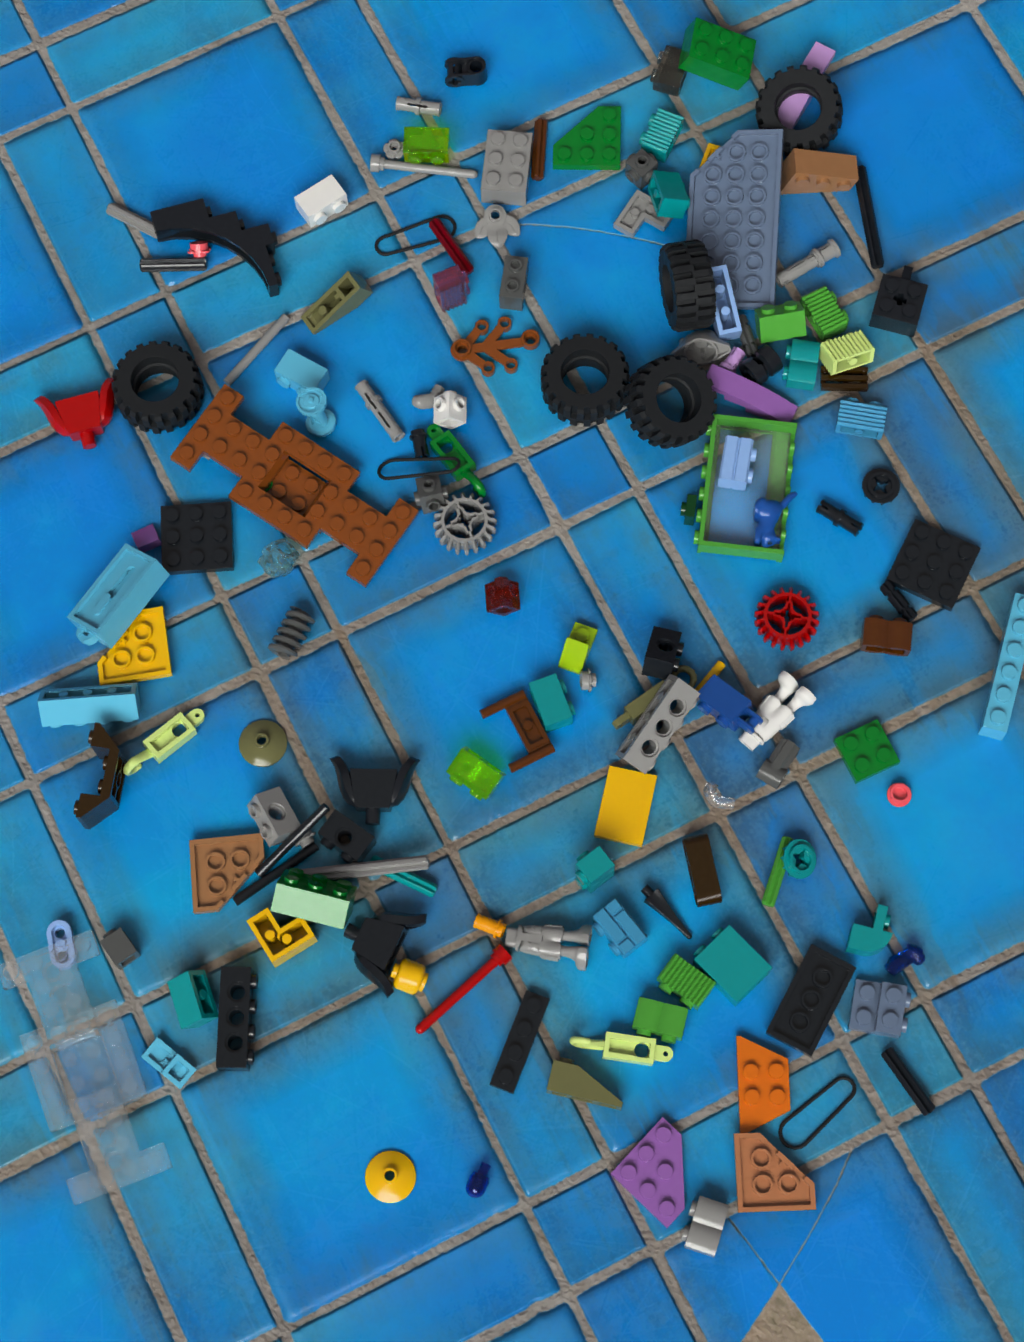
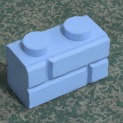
(736, 462)

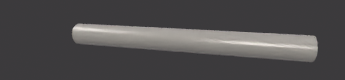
(256, 349)

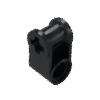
(464, 71)

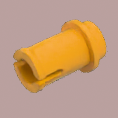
(490, 925)

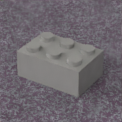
(506, 167)

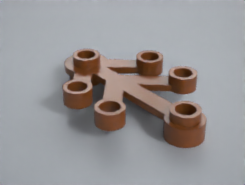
(492, 346)

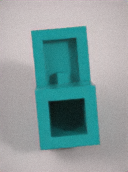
(870, 940)

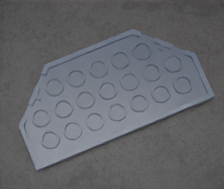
(738, 212)

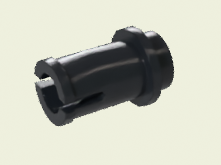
(419, 441)

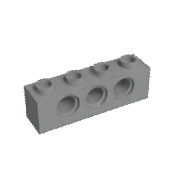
(645, 728)

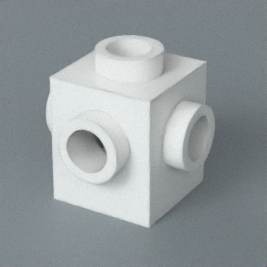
(450, 409)

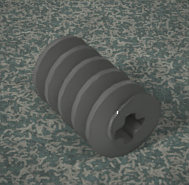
(290, 633)

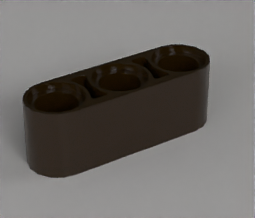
(702, 870)

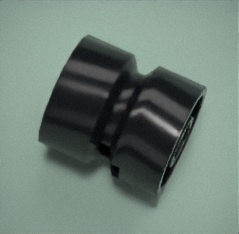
(763, 364)

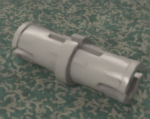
(403, 104)

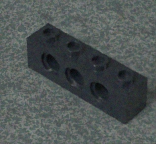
(230, 980)

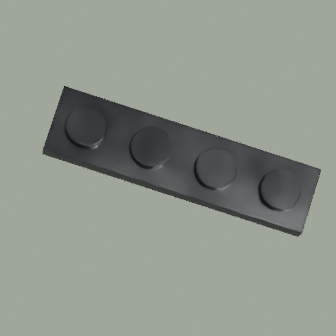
(519, 1042)

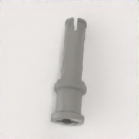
(816, 258)

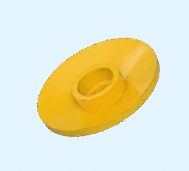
(392, 1190)

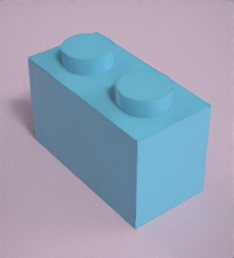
(299, 372)

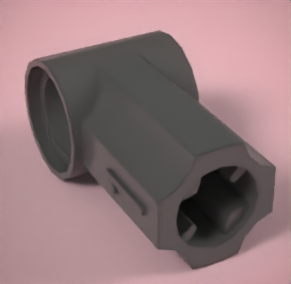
(775, 768)

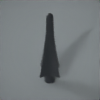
(658, 903)

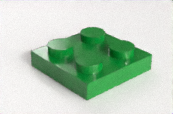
(866, 751)

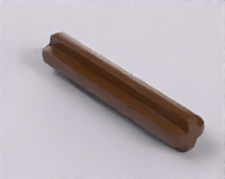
(539, 149)

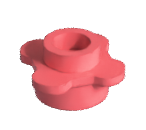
(199, 248)

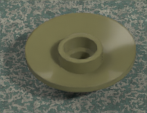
(267, 753)

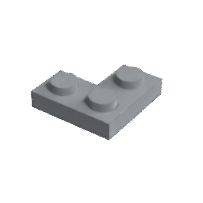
(636, 212)

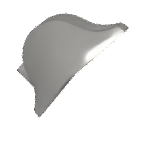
(702, 347)

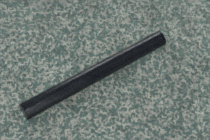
(321, 811)
(275, 873)

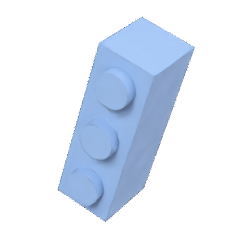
(727, 321)

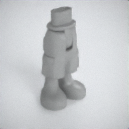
(547, 942)

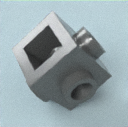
(640, 168)
(430, 493)

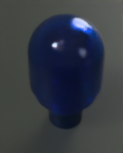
(478, 1181)

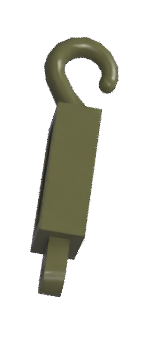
(635, 709)

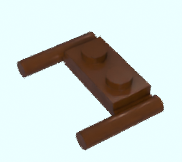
(526, 725)

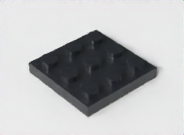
(197, 538)
(933, 565)

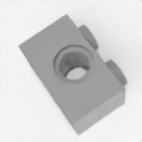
(273, 804)

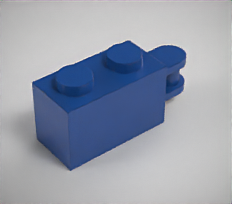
(727, 706)

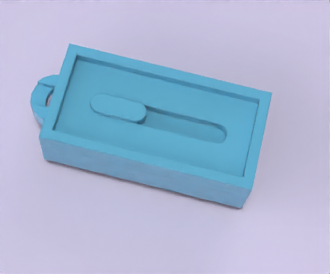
(117, 597)

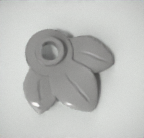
(497, 229)

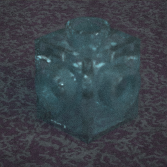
(278, 558)

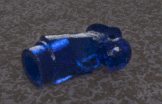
(903, 959)

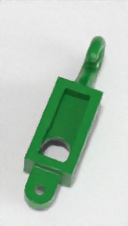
(467, 466)

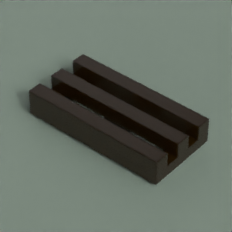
(856, 374)

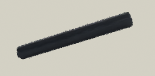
(869, 219)

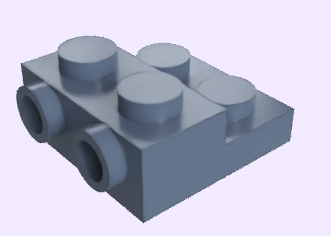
(879, 1008)

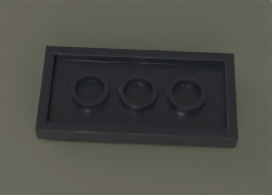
(810, 1000)

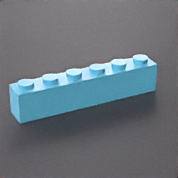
(1005, 674)

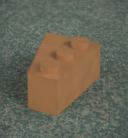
(818, 172)

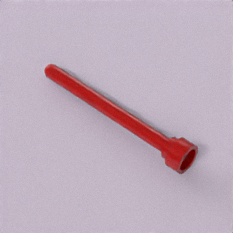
(498, 957)

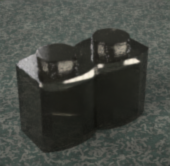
(668, 76)

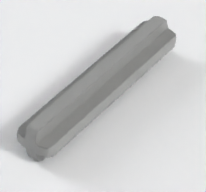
(131, 219)

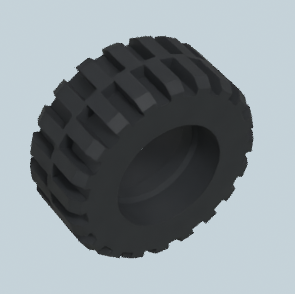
(806, 82)
(687, 285)
(578, 353)
(150, 361)
(694, 390)

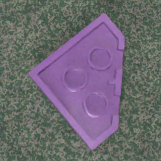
(655, 1173)

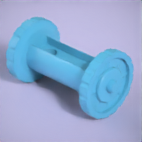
(312, 404)

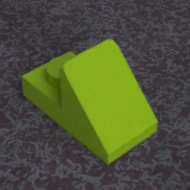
(577, 648)

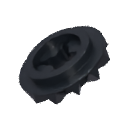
(881, 476)

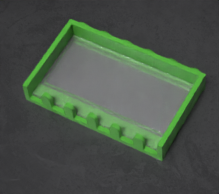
(728, 513)

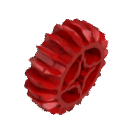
(777, 618)

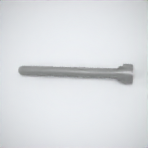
(379, 163)

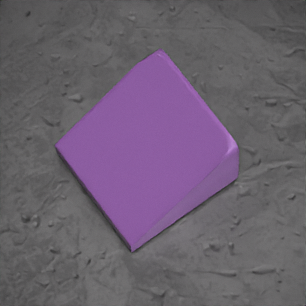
(146, 538)

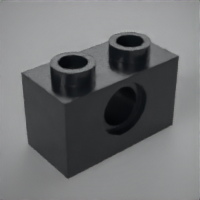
(662, 653)
(340, 825)

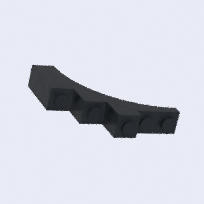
(196, 222)

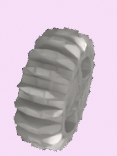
(481, 515)

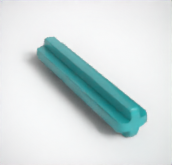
(412, 880)

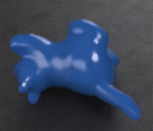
(766, 515)

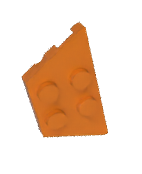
(761, 1085)

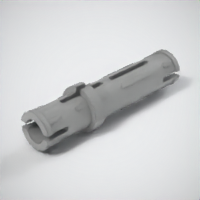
(374, 403)

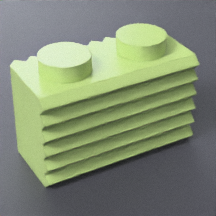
(846, 352)

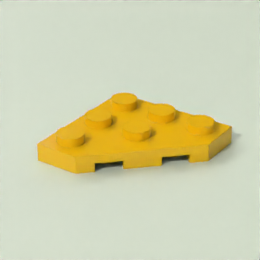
(140, 652)

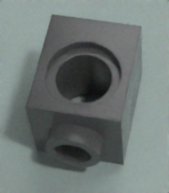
(119, 948)

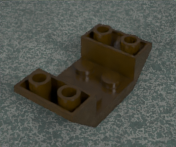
(93, 808)

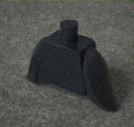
(374, 789)
(379, 943)

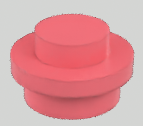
(899, 794)

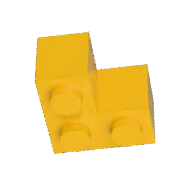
(282, 942)

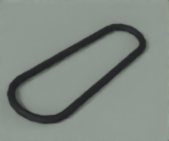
(410, 227)
(419, 474)
(808, 1103)

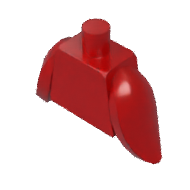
(81, 415)

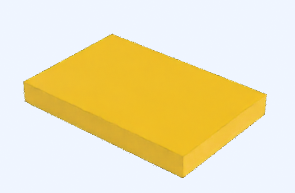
(625, 806)

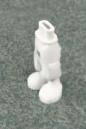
(775, 715)

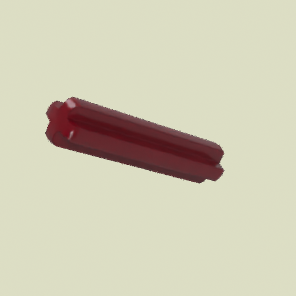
(450, 245)

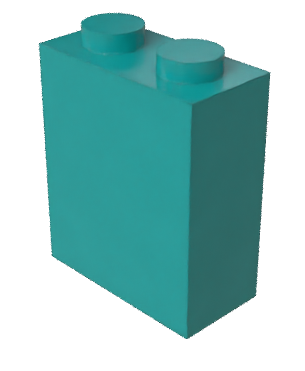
(731, 964)

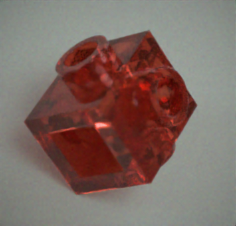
(502, 596)

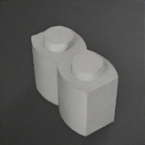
(706, 1226)

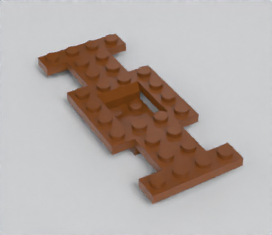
(298, 500)

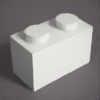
(321, 201)

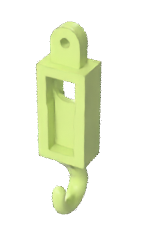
(164, 742)
(621, 1048)

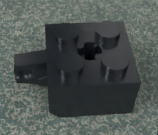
(898, 303)

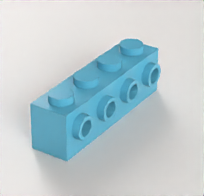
(89, 705)

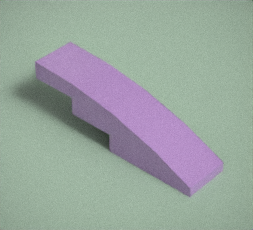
(795, 105)

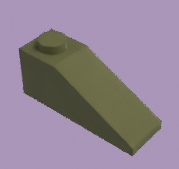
(337, 302)
(575, 1083)

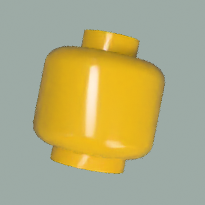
(409, 976)

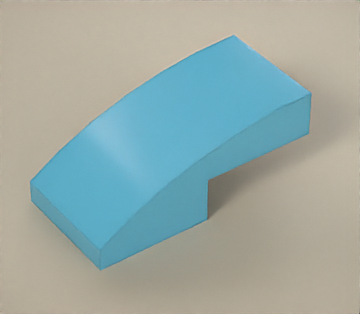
(168, 1062)

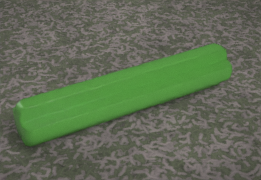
(776, 875)

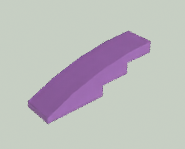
(751, 395)

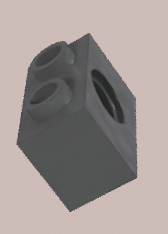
(514, 283)

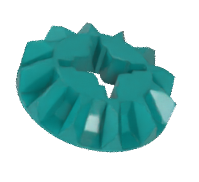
(807, 857)

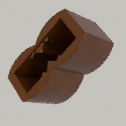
(886, 636)

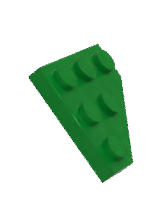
(591, 143)

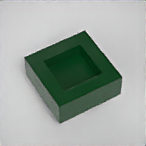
(688, 509)

